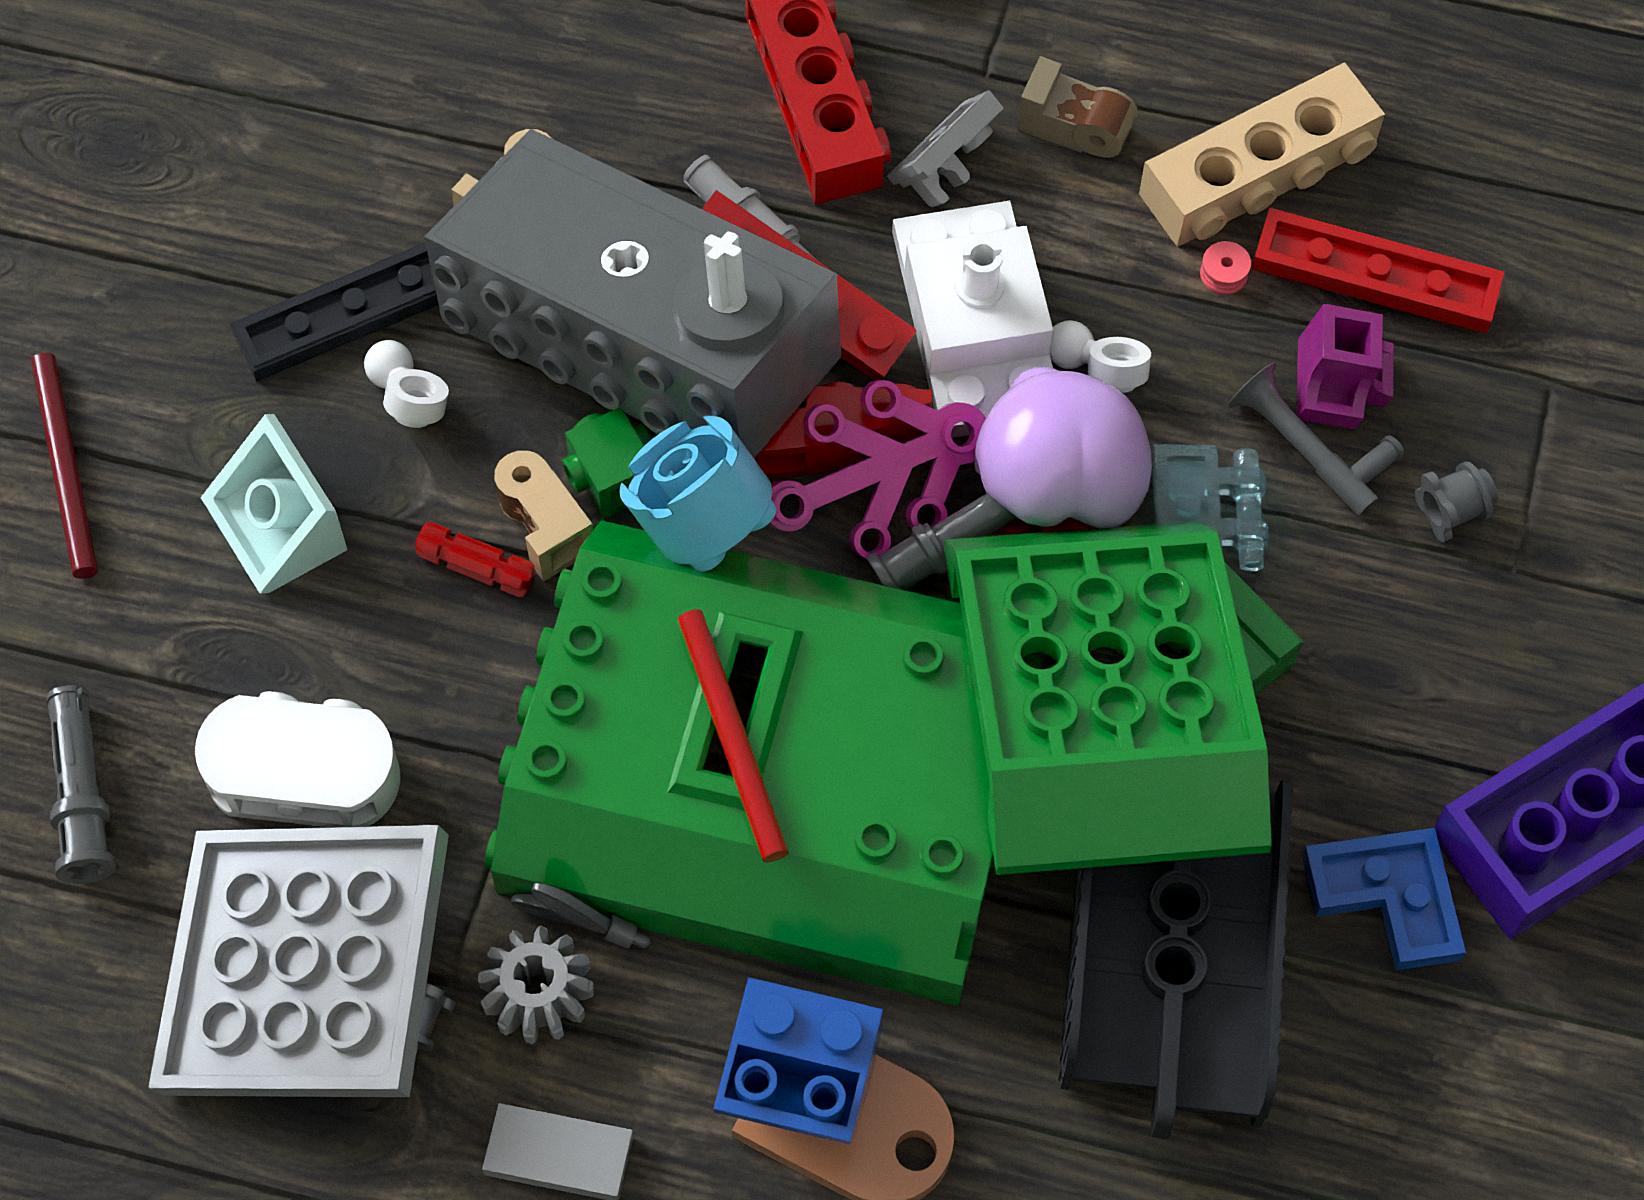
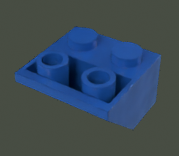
(799, 1061)

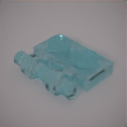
(1190, 487)

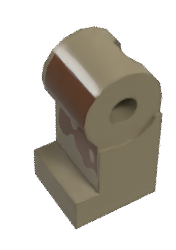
(1075, 112)

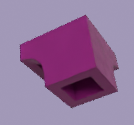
(1343, 367)

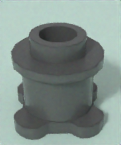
(1456, 498)

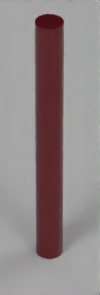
(64, 466)

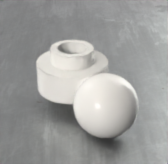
(1111, 359)
(410, 394)

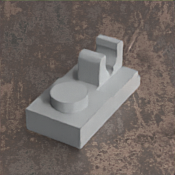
(935, 155)

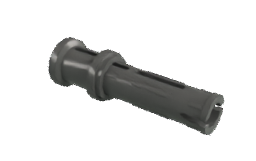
(924, 550)
(80, 811)

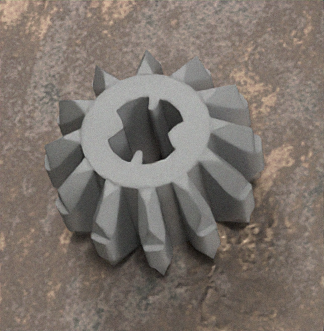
(526, 960)

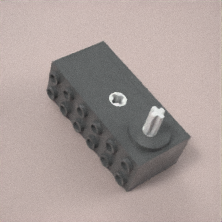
(633, 294)

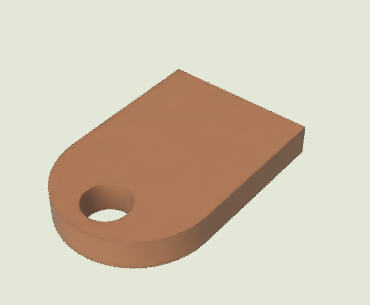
(894, 1109)

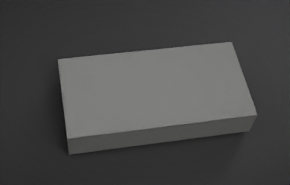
(558, 1152)

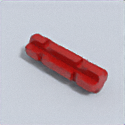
(475, 559)

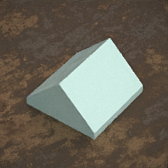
(273, 509)

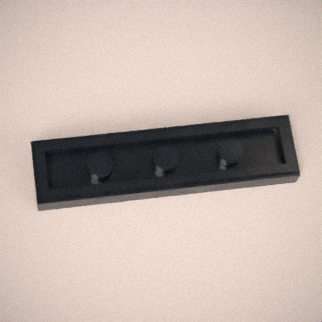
(336, 312)

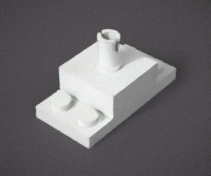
(973, 302)

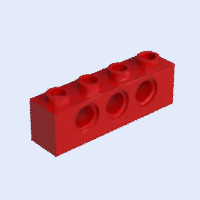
(831, 161)

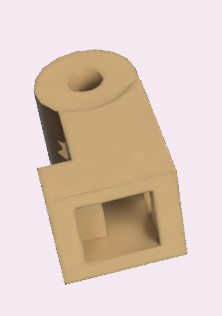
(539, 500)

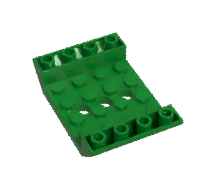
(1124, 754)

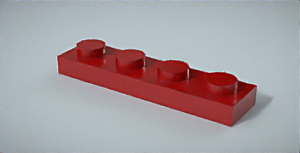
(1378, 270)
(869, 332)

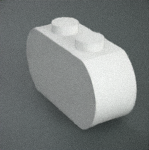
(298, 761)

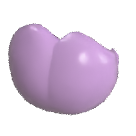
(1064, 451)

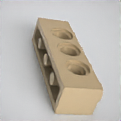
(1278, 129)

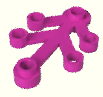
(887, 463)

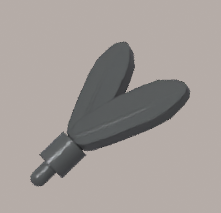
(564, 908)

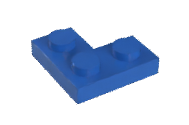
(1400, 876)

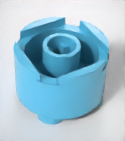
(698, 492)

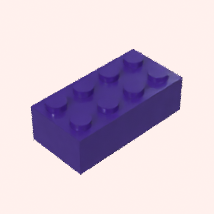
(1553, 819)

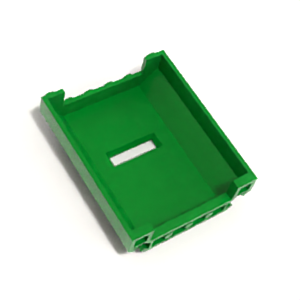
(854, 728)

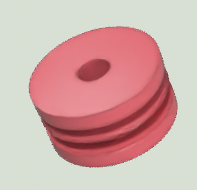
(1225, 268)

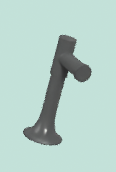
(1347, 482)

